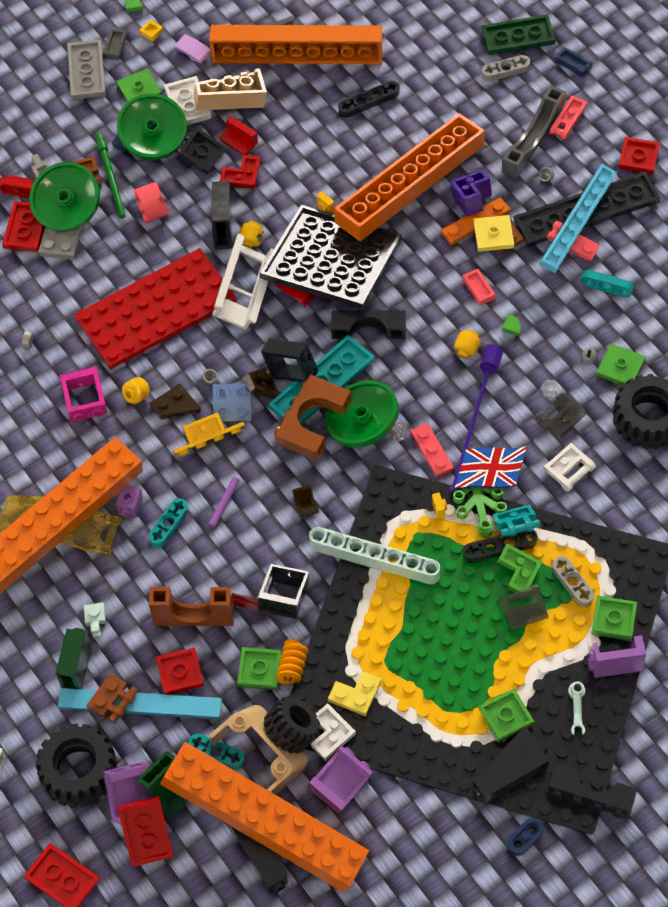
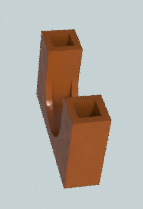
(313, 393)
(170, 612)

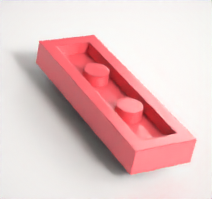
(432, 450)

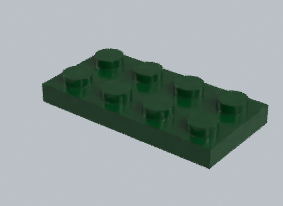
(518, 34)

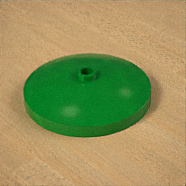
(151, 126)
(64, 197)
(368, 417)

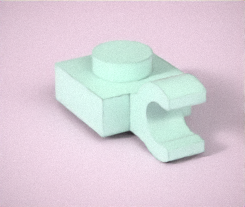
(94, 617)

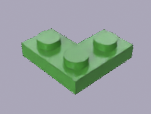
(523, 565)

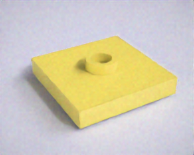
(493, 233)

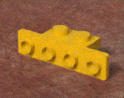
(205, 430)

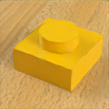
(151, 30)
(325, 203)
(439, 506)

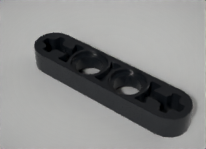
(383, 89)
(498, 542)

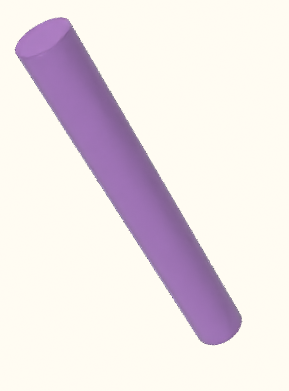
(223, 503)

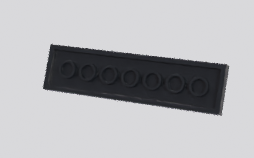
(619, 199)

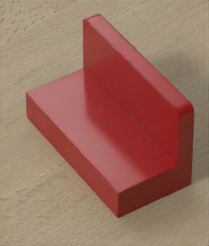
(239, 136)
(16, 186)

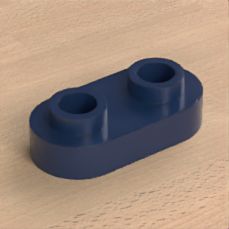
(524, 837)

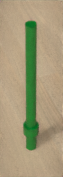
(103, 150)

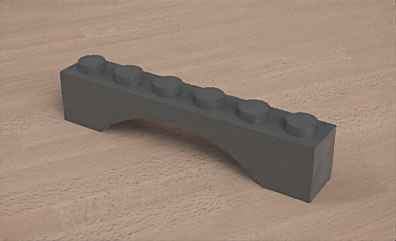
(521, 152)

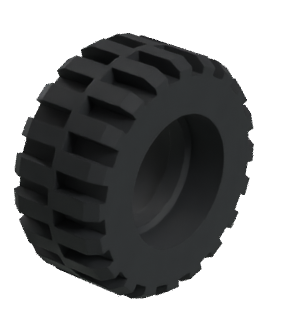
(633, 427)
(68, 742)

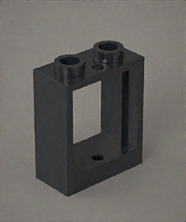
(277, 350)
(278, 604)

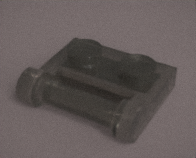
(565, 419)
(524, 614)

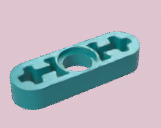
(599, 281)
(168, 531)
(232, 752)

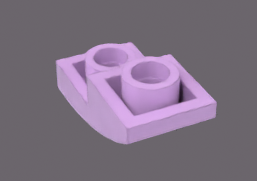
(193, 48)

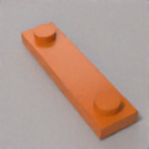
(465, 226)

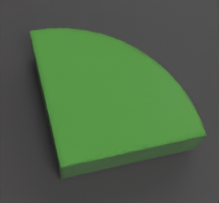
(133, 5)
(512, 325)

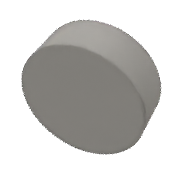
(27, 339)

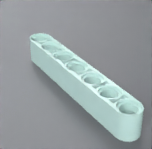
(380, 562)

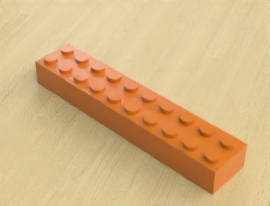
(296, 44)
(409, 177)
(65, 509)
(264, 817)

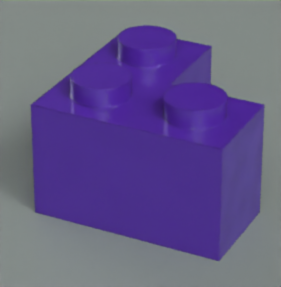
(470, 191)

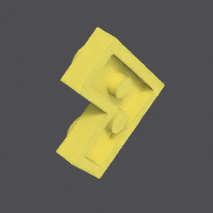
(358, 698)

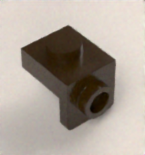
(305, 501)

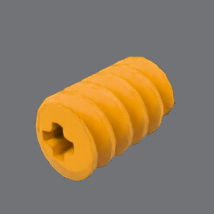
(291, 662)

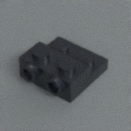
(200, 151)

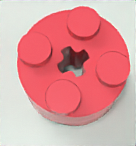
(151, 202)

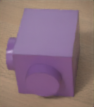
(129, 501)

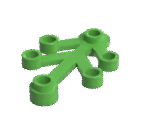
(480, 500)

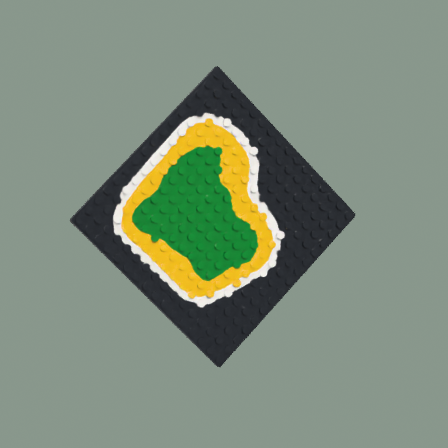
(452, 649)

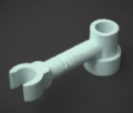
(577, 700)

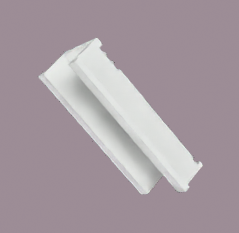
(231, 311)

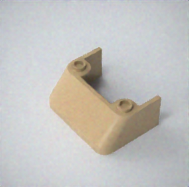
(284, 767)

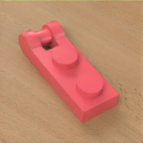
(568, 117)
(582, 246)

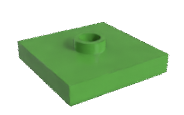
(138, 84)
(620, 364)
(614, 618)
(258, 668)
(506, 715)

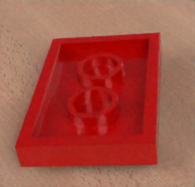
(23, 229)
(145, 831)
(61, 877)

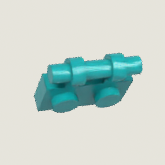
(516, 521)

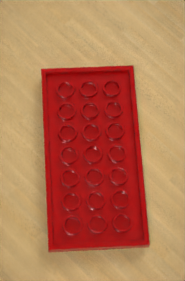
(153, 308)

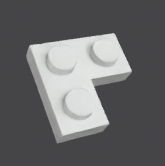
(336, 732)

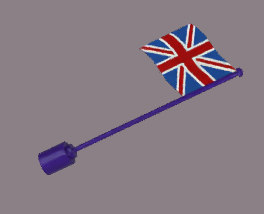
(488, 465)

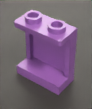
(617, 661)
(340, 779)
(123, 786)

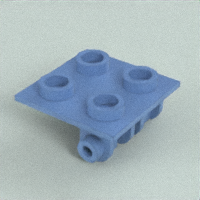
(232, 402)

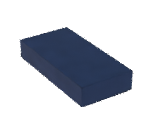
(573, 61)

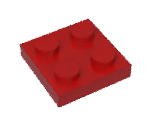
(639, 155)
(179, 671)

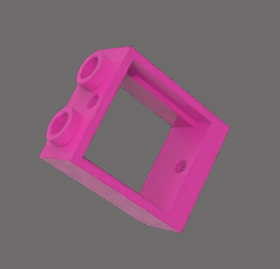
(81, 379)

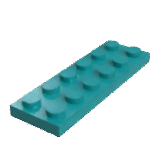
(337, 367)

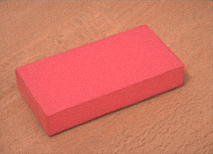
(478, 287)

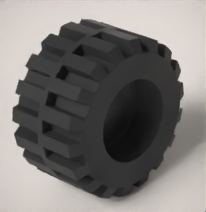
(292, 724)

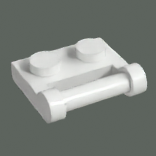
(565, 462)

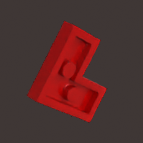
(245, 176)

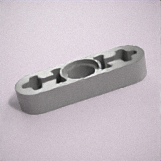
(500, 73)
(572, 573)

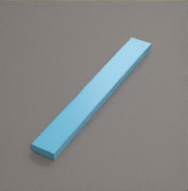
(577, 218)
(149, 704)

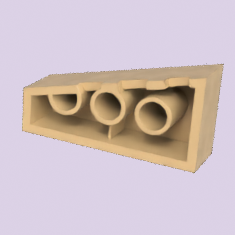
(231, 92)

